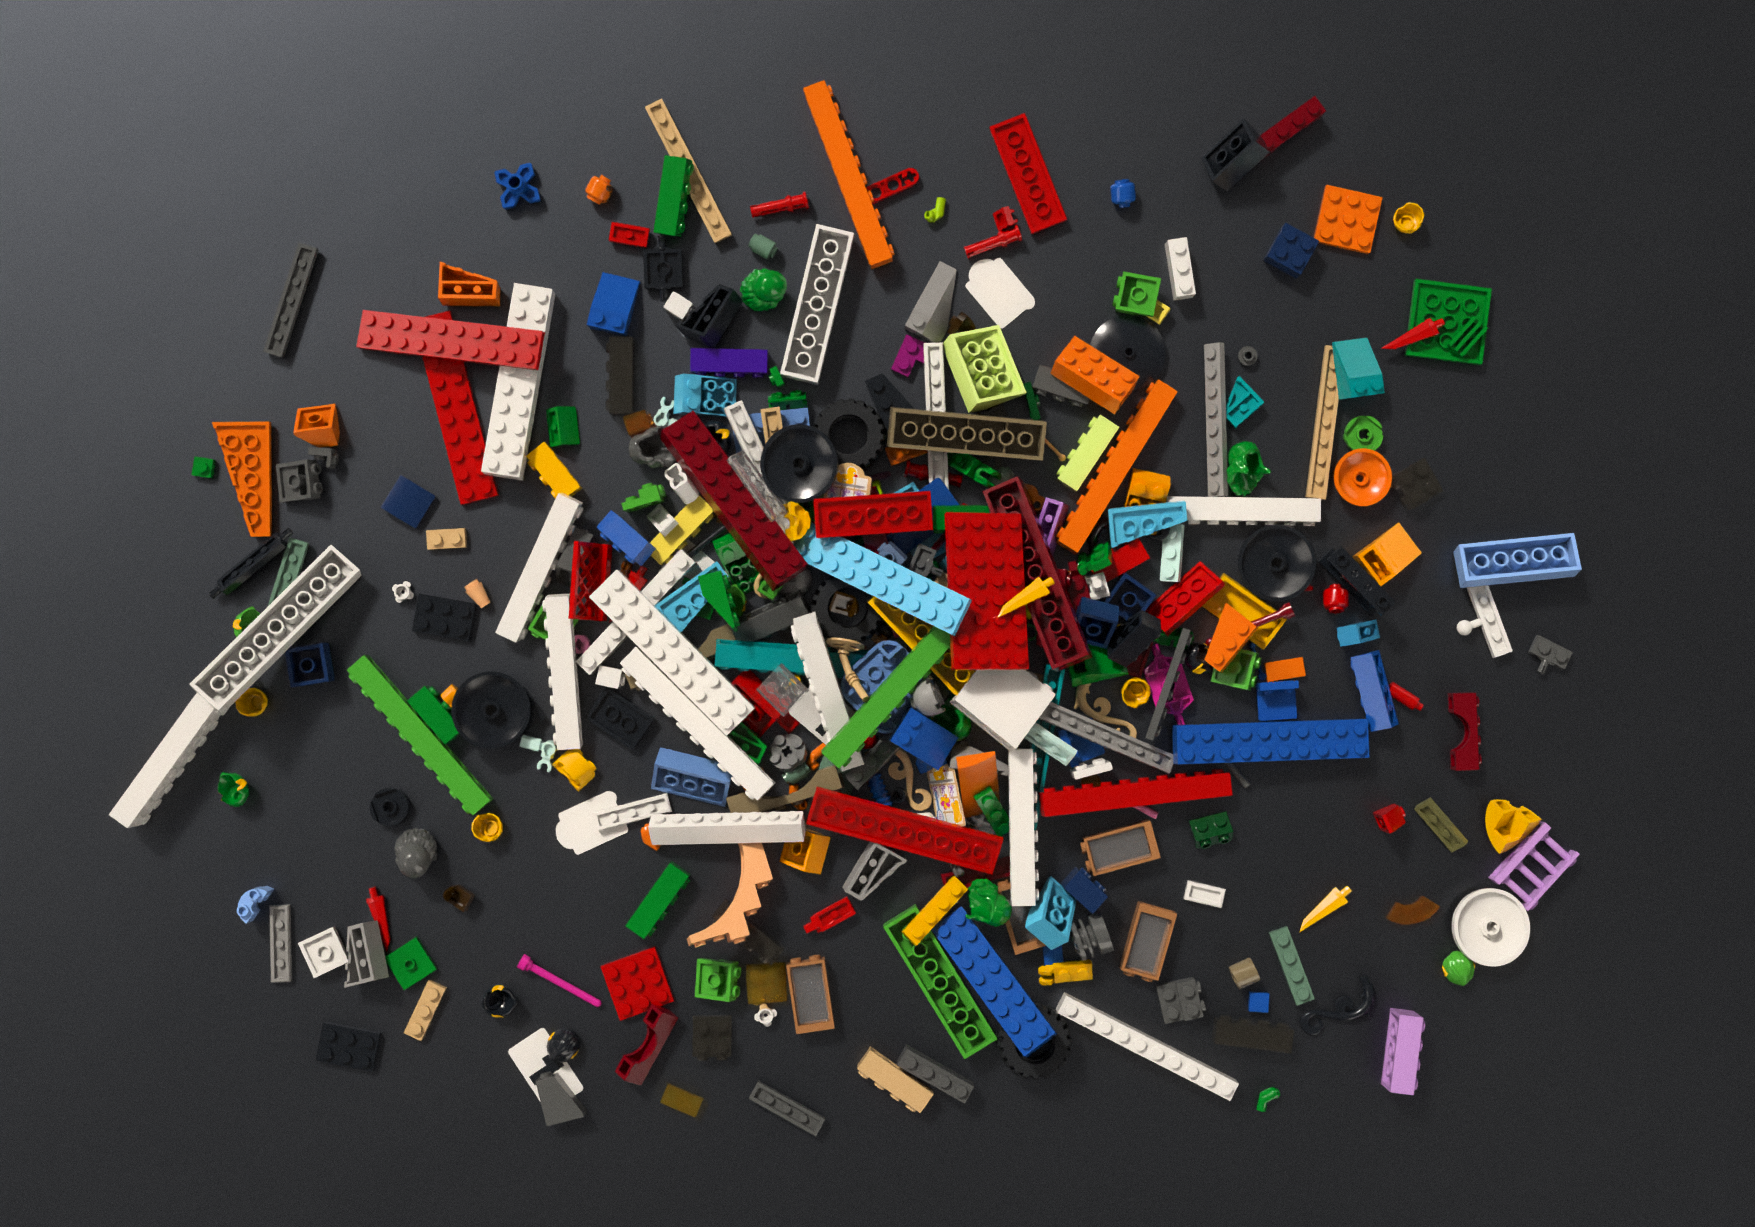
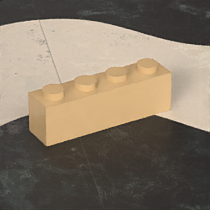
(895, 1080)

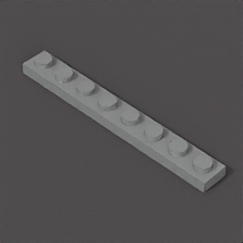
(1216, 419)
(1108, 737)

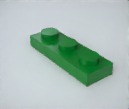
(993, 811)

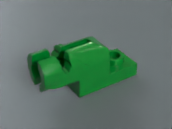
(972, 468)

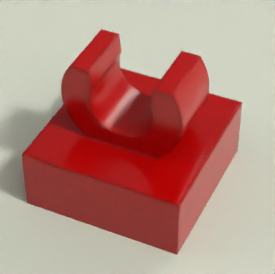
(1004, 218)

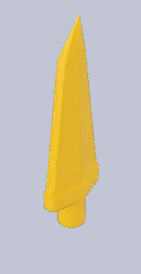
(1031, 593)
(1330, 903)

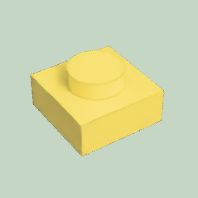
(1160, 312)

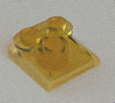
(766, 983)

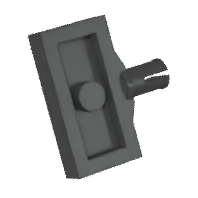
(923, 561)
(1549, 654)

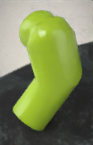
(936, 213)

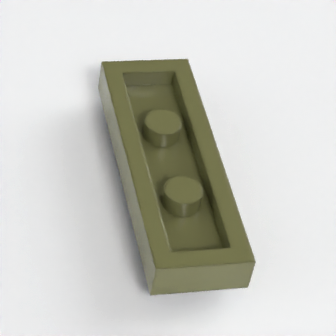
(1441, 825)

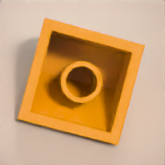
(806, 855)

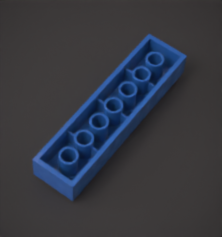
(994, 982)

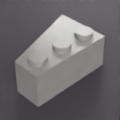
(871, 869)
(366, 954)

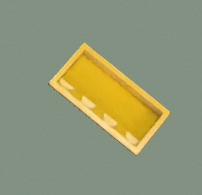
(1248, 605)

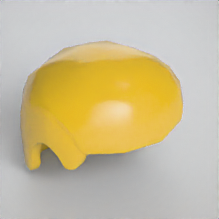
(1408, 218)
(1135, 692)
(252, 702)
(487, 827)

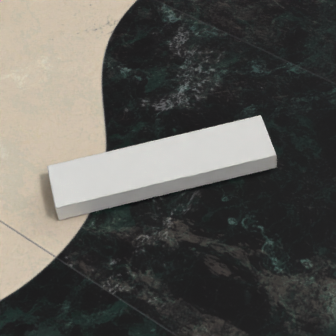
(632, 811)

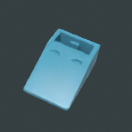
(703, 394)

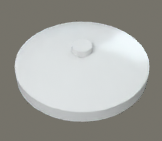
(1490, 927)

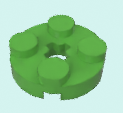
(1361, 423)

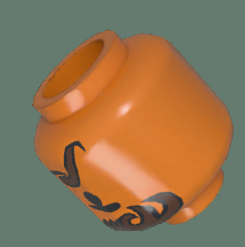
(599, 189)

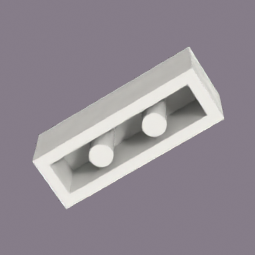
(1180, 268)

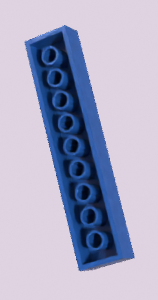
(1270, 741)

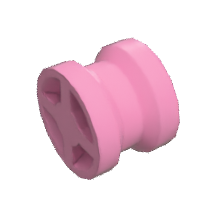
(583, 643)

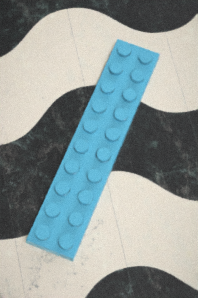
(885, 580)

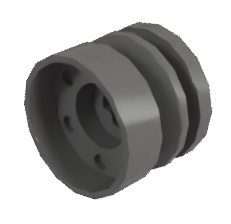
(1091, 936)

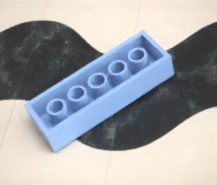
(1517, 560)

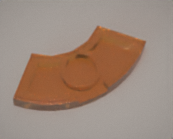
(1413, 912)

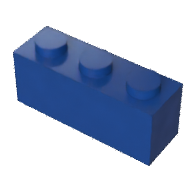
(625, 538)

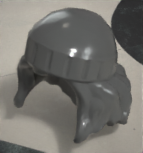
(650, 450)
(415, 852)

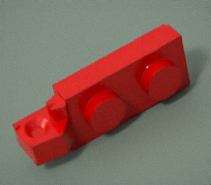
(830, 916)

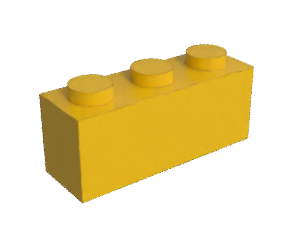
(552, 471)

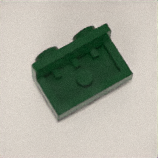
(1211, 830)

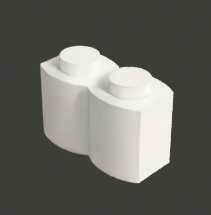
(681, 483)

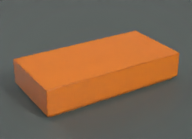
(1284, 669)

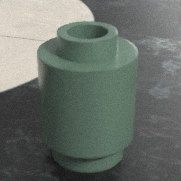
(763, 246)
(1006, 474)
(797, 775)

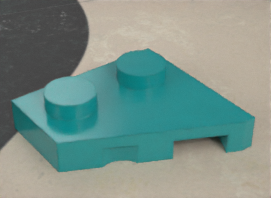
(1241, 403)

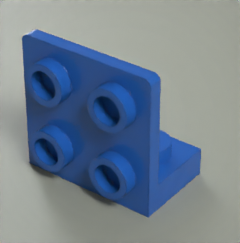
(1276, 700)
(1085, 748)

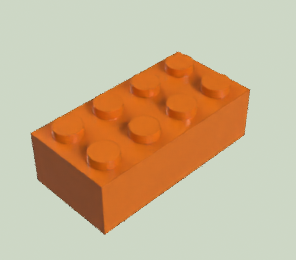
(1094, 374)

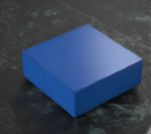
(1052, 956)
(1258, 1002)

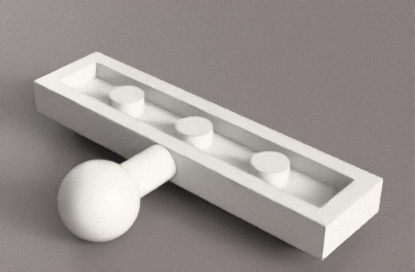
(1488, 620)

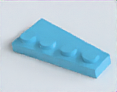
(1141, 520)
(686, 601)

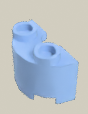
(249, 901)

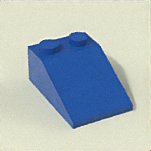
(613, 304)
(923, 738)

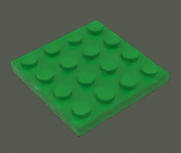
(1455, 306)

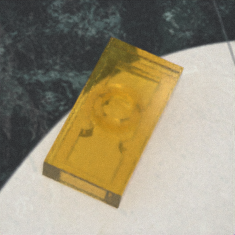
(681, 1100)

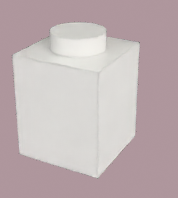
(678, 306)
(610, 677)

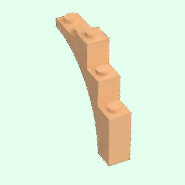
(754, 872)

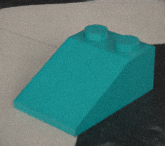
(1356, 369)

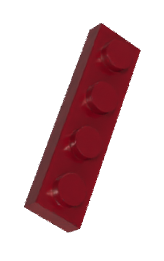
(1001, 870)

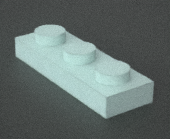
(1172, 554)
(1051, 744)

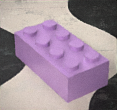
(1402, 1051)

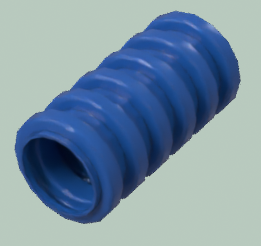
(878, 790)

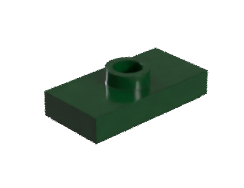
(1032, 402)

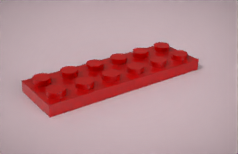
(1027, 173)
(873, 514)

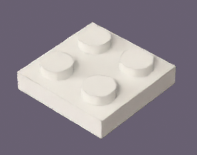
(1083, 770)
(324, 951)

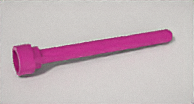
(527, 964)

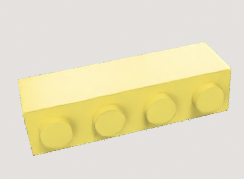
(690, 521)

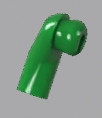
(1265, 1096)

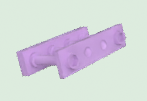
(1527, 847)

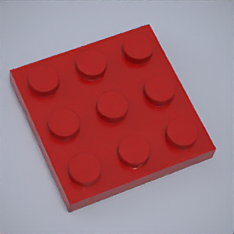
(637, 983)

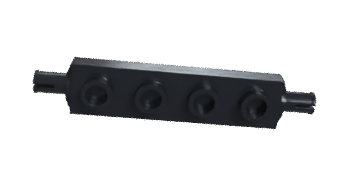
(251, 563)

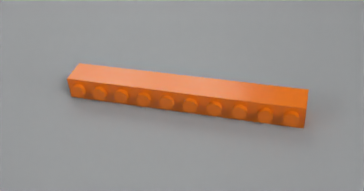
(848, 175)
(1116, 467)

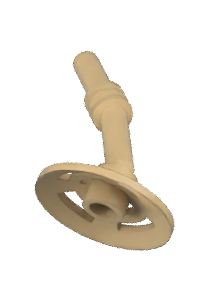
(844, 648)

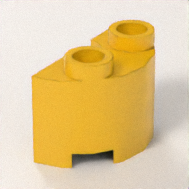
(798, 519)
(575, 768)

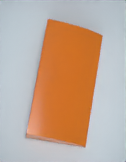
(976, 774)

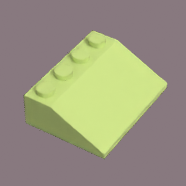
(983, 368)

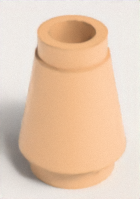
(477, 593)

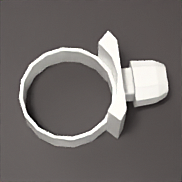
(1097, 586)

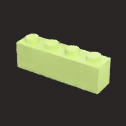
(1087, 453)

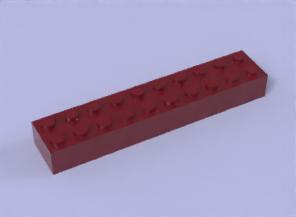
(731, 501)
(1052, 613)

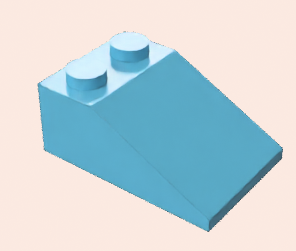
(1052, 915)

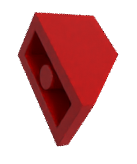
(1390, 818)

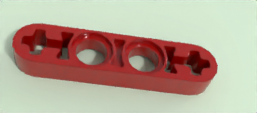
(883, 184)

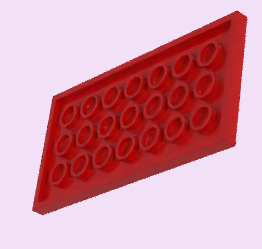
(988, 568)

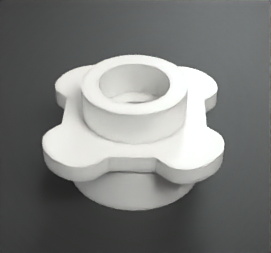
(397, 591)
(760, 1015)

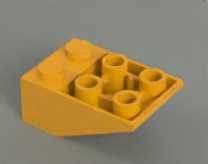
(1146, 489)
(1387, 554)

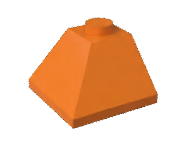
(318, 425)

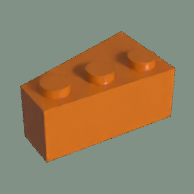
(465, 288)
(1229, 638)

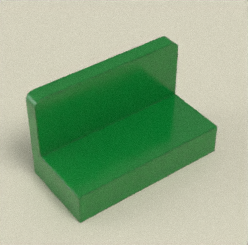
(562, 426)

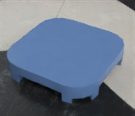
(872, 671)

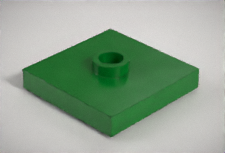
(410, 963)

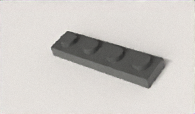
(787, 1108)

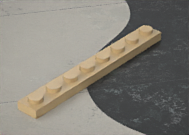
(699, 191)
(1323, 429)

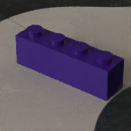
(729, 361)

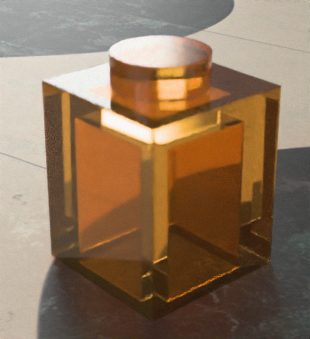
(638, 422)

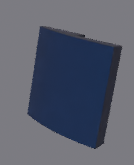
(408, 501)

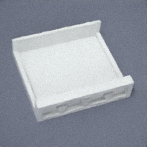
(1004, 703)

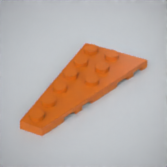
(249, 464)

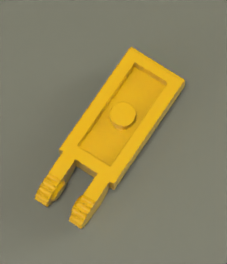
(1065, 972)

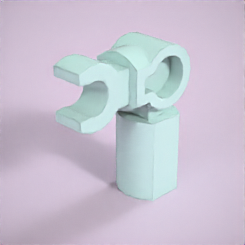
(663, 414)
(548, 749)

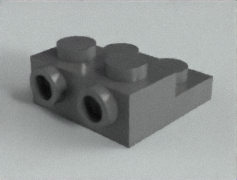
(298, 480)
(1180, 1000)

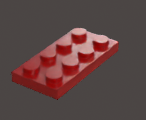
(1185, 597)

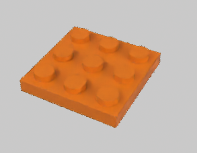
(1347, 219)

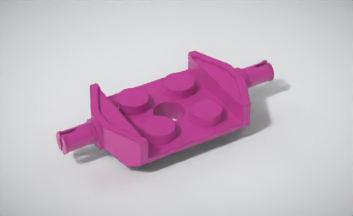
(1155, 676)

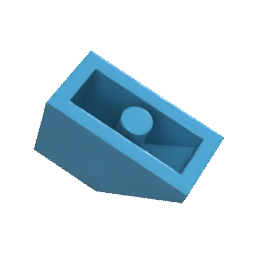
(1358, 633)

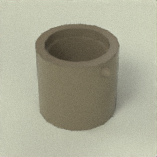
(1244, 973)

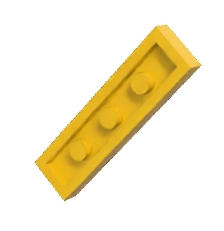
(934, 910)

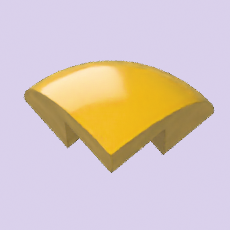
(1508, 824)

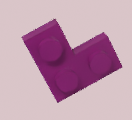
(909, 353)

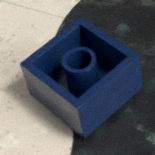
(1291, 250)
(1129, 596)
(1097, 621)
(309, 665)
(1080, 886)

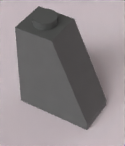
(564, 565)
(558, 1100)

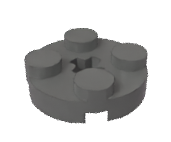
(791, 761)

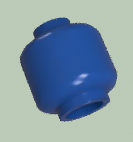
(1123, 192)

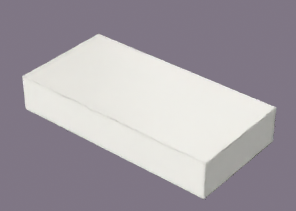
(662, 520)
(1204, 894)

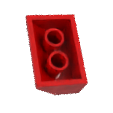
(764, 714)

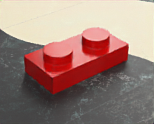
(629, 235)

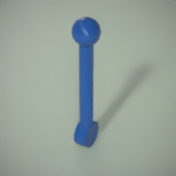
(1262, 676)

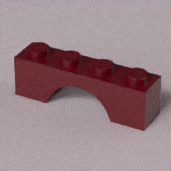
(1293, 123)
(1466, 754)
(636, 1065)

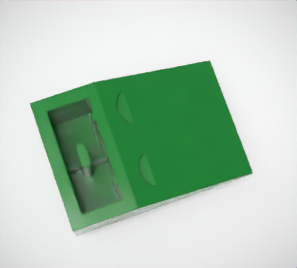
(736, 563)
(715, 591)
(1095, 668)

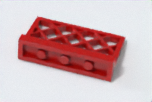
(600, 570)

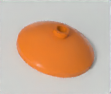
(1375, 475)

